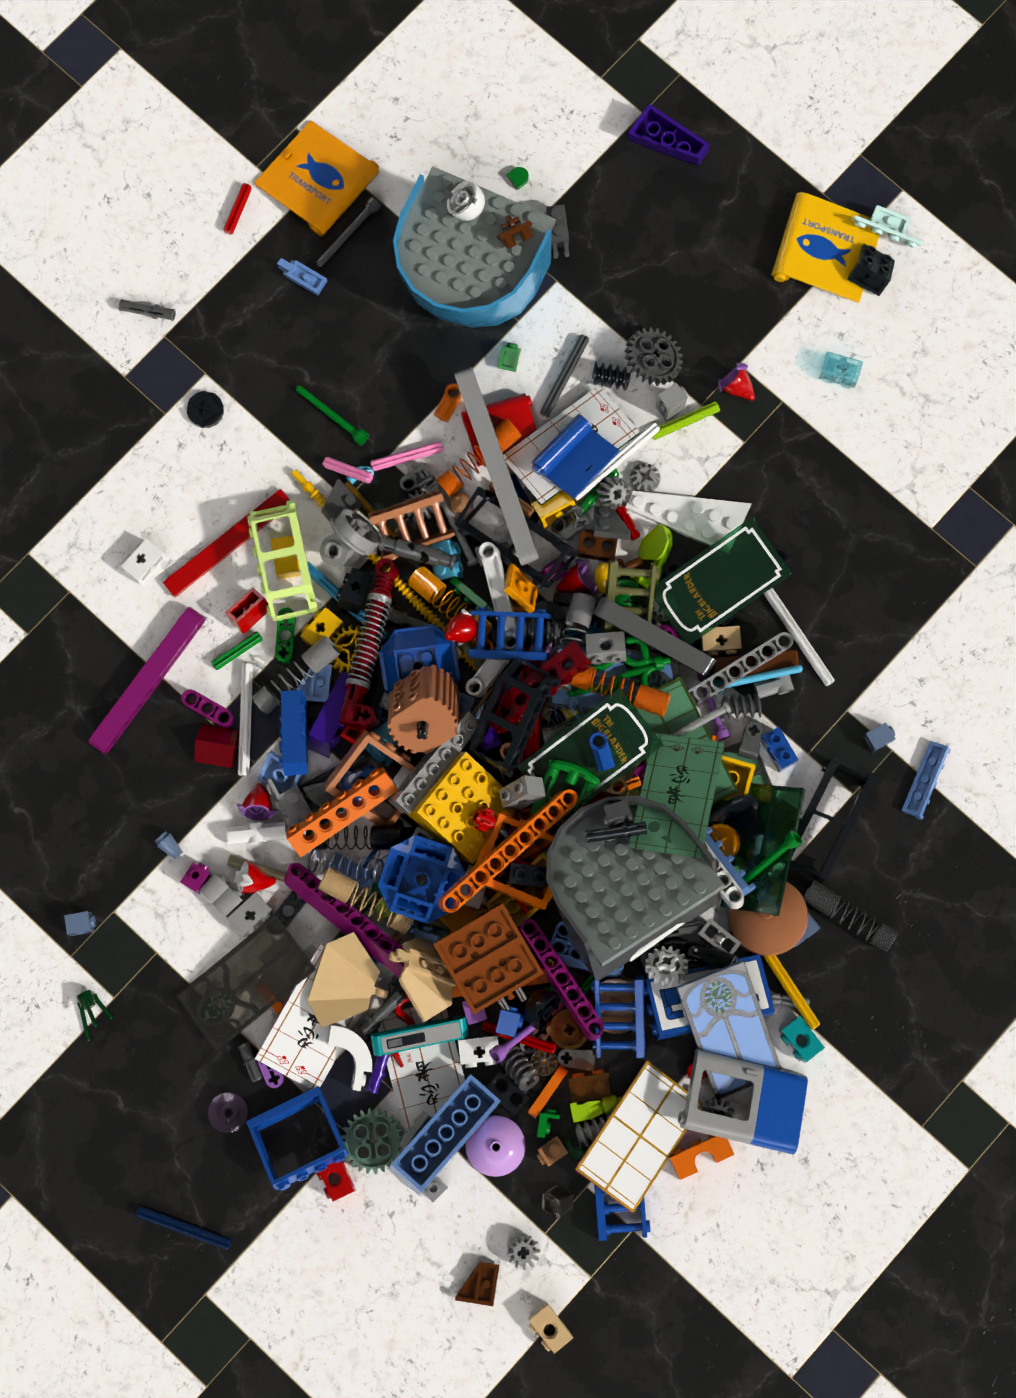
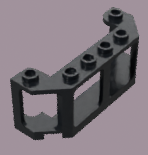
(522, 730)

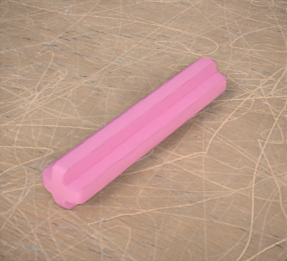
(347, 470)

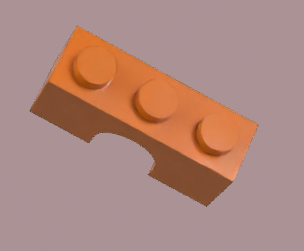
(684, 1160)

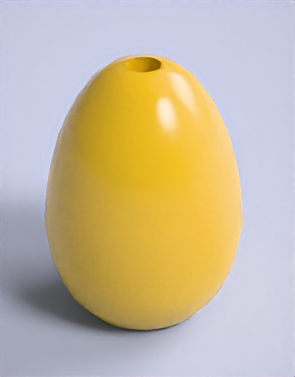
(601, 577)

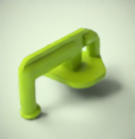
(655, 547)

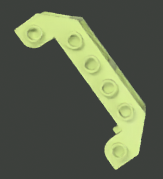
(298, 549)

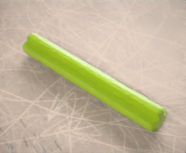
(687, 419)

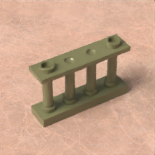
(613, 590)

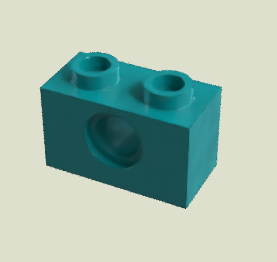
(812, 1043)

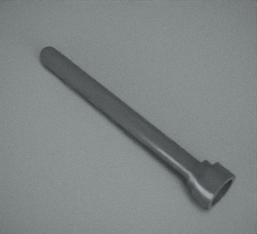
(371, 206)

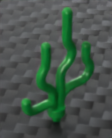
(645, 667)

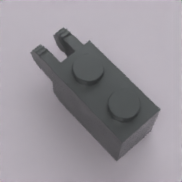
(560, 234)

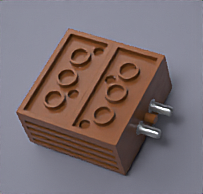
(488, 959)

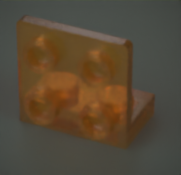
(589, 1087)

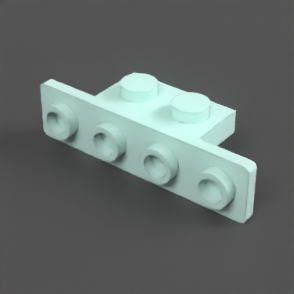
(890, 223)

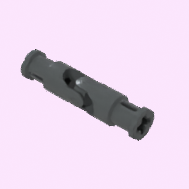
(414, 551)

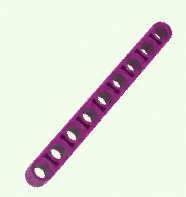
(147, 680)
(343, 916)

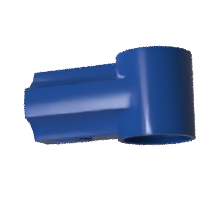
(602, 752)

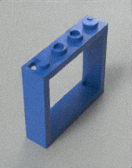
(283, 1111)

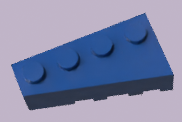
(293, 733)

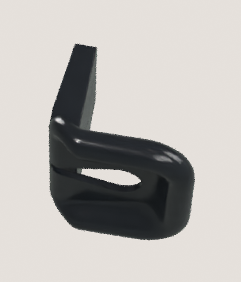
(746, 822)

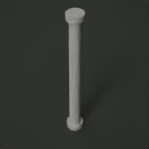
(461, 538)
(703, 720)

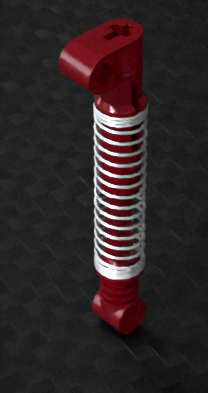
(357, 683)

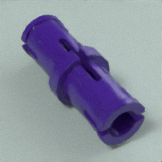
(377, 1073)

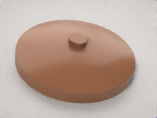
(769, 933)

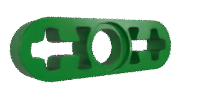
(290, 649)

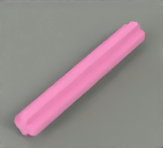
(406, 456)

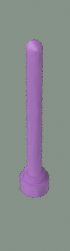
(720, 732)
(499, 1052)

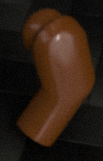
(635, 563)

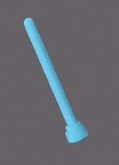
(761, 676)

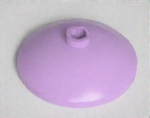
(511, 1151)

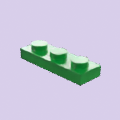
(470, 597)

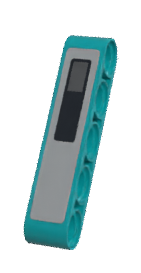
(419, 1035)

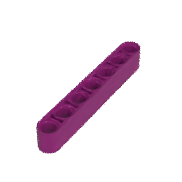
(561, 988)

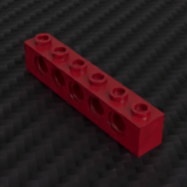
(556, 664)

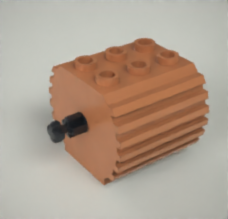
(423, 710)

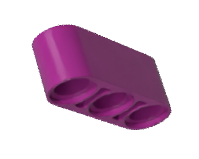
(199, 704)

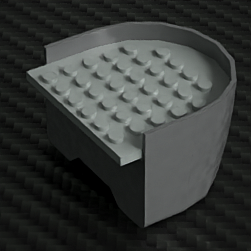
(620, 895)

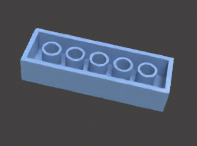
(444, 1135)

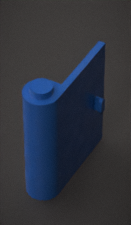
(572, 454)

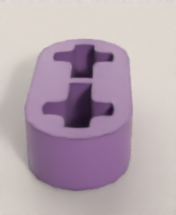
(267, 1075)

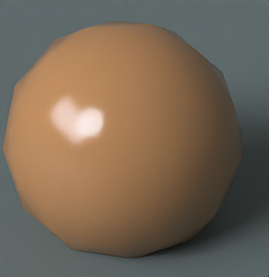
(459, 502)

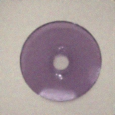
(218, 1117)

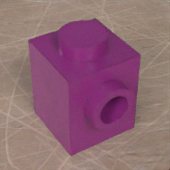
(196, 876)

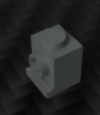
(617, 814)

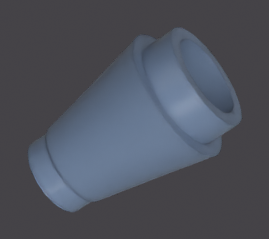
(168, 845)

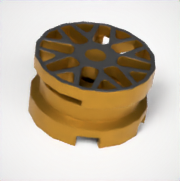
(544, 1062)

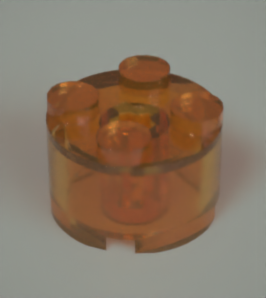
(562, 1038)

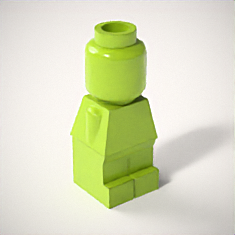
(593, 1108)

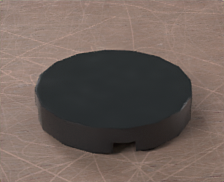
(205, 409)

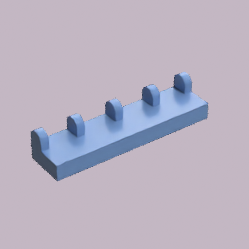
(925, 779)
(737, 876)

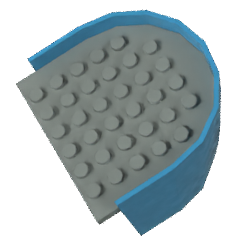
(460, 265)

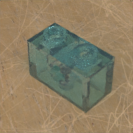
(850, 370)

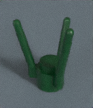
(86, 1002)

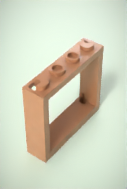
(387, 748)

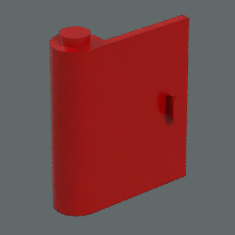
(515, 409)

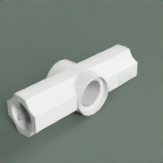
(256, 833)

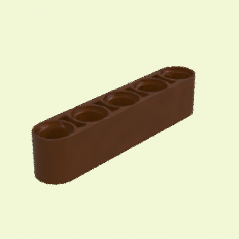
(783, 660)

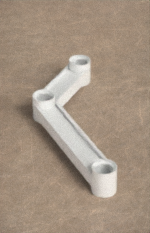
(502, 603)

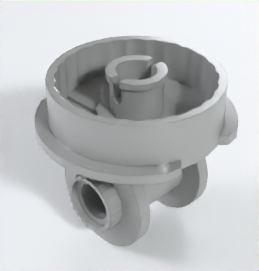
(352, 538)

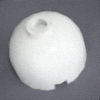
(466, 201)

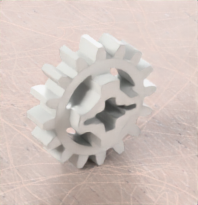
(665, 967)

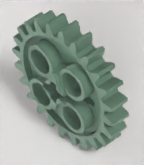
(354, 1142)

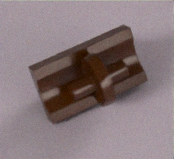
(523, 229)

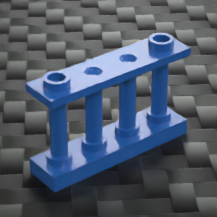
(518, 652)
(636, 1007)
(604, 1208)

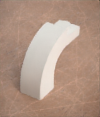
(349, 1040)

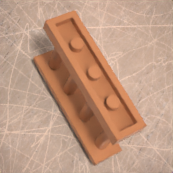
(415, 507)

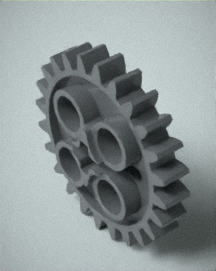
(658, 352)

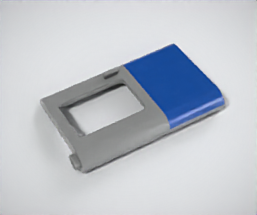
(773, 1110)

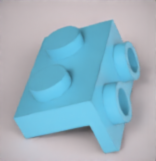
(442, 572)

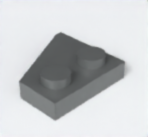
(340, 499)
(609, 524)

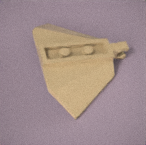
(424, 977)
(343, 981)

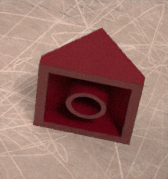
(216, 746)

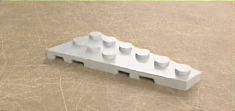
(691, 516)

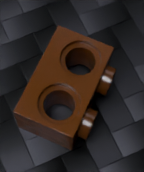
(596, 551)

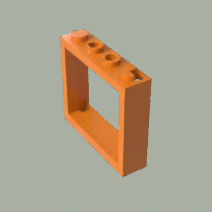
(500, 887)

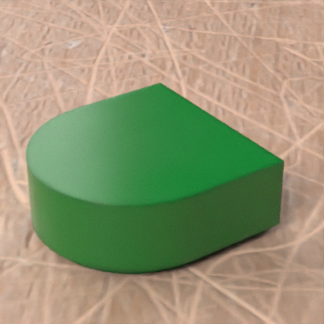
(519, 177)

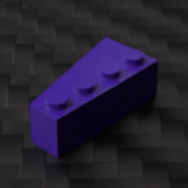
(326, 728)

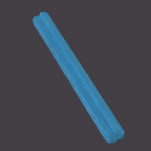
(333, 590)

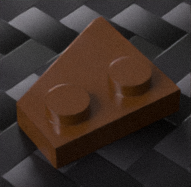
(480, 1285)

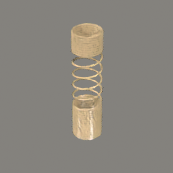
(341, 887)

